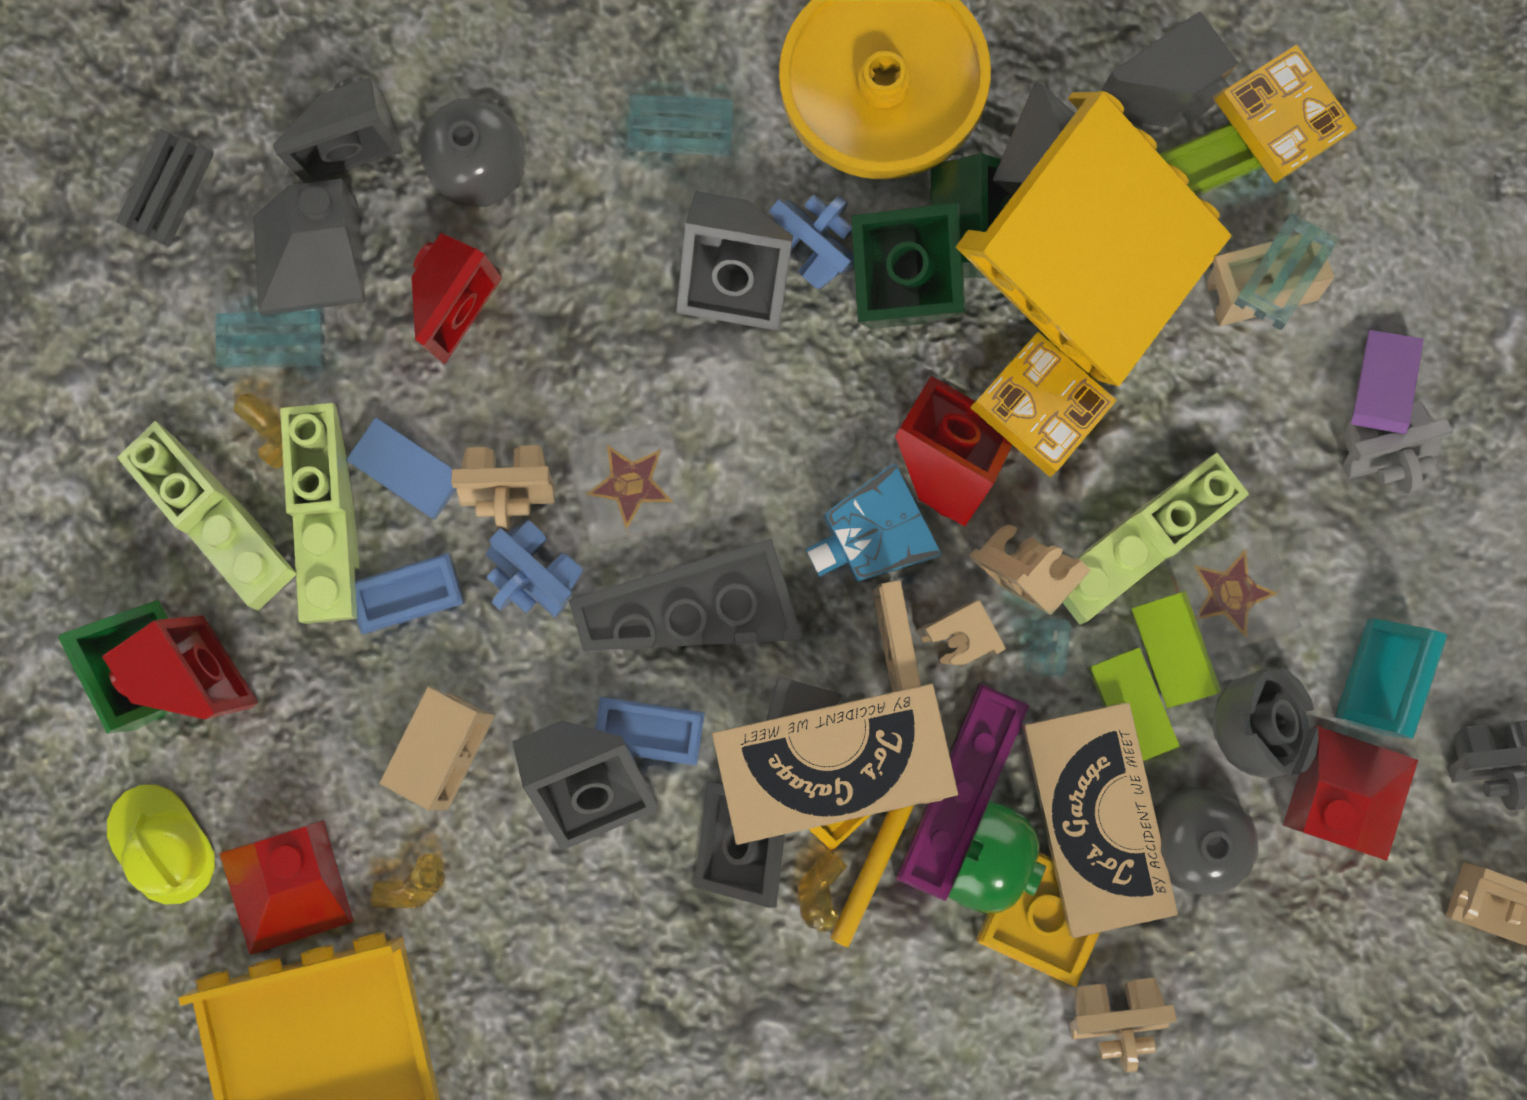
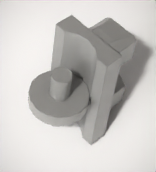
(1396, 455)

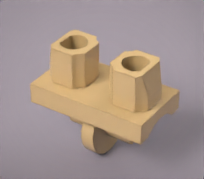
(503, 490)
(1144, 1014)

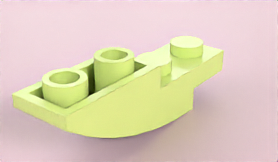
(322, 512)
(208, 514)
(1154, 535)

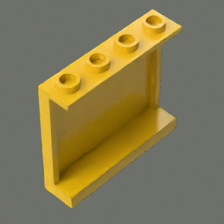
(1099, 240)
(317, 1027)

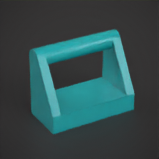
(1391, 677)

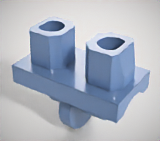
(829, 254)
(523, 573)

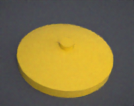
(884, 83)

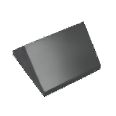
(732, 870)

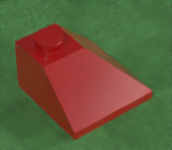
(449, 293)
(950, 451)
(179, 670)
(1352, 794)
(286, 887)

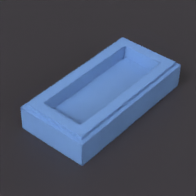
(403, 468)
(407, 593)
(653, 729)

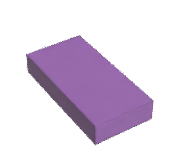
(1387, 382)

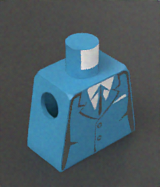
(875, 531)

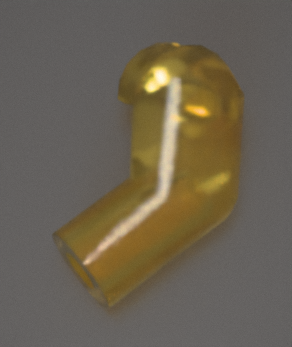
(266, 423)
(415, 889)
(814, 892)

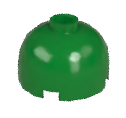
(999, 862)

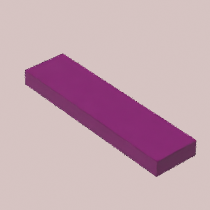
(976, 763)

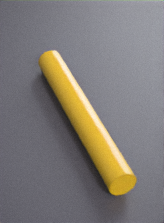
(870, 875)

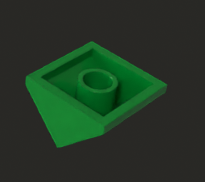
(85, 651)

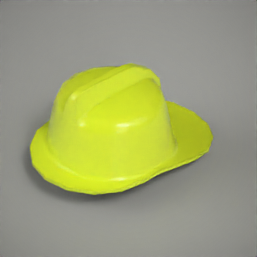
(160, 845)

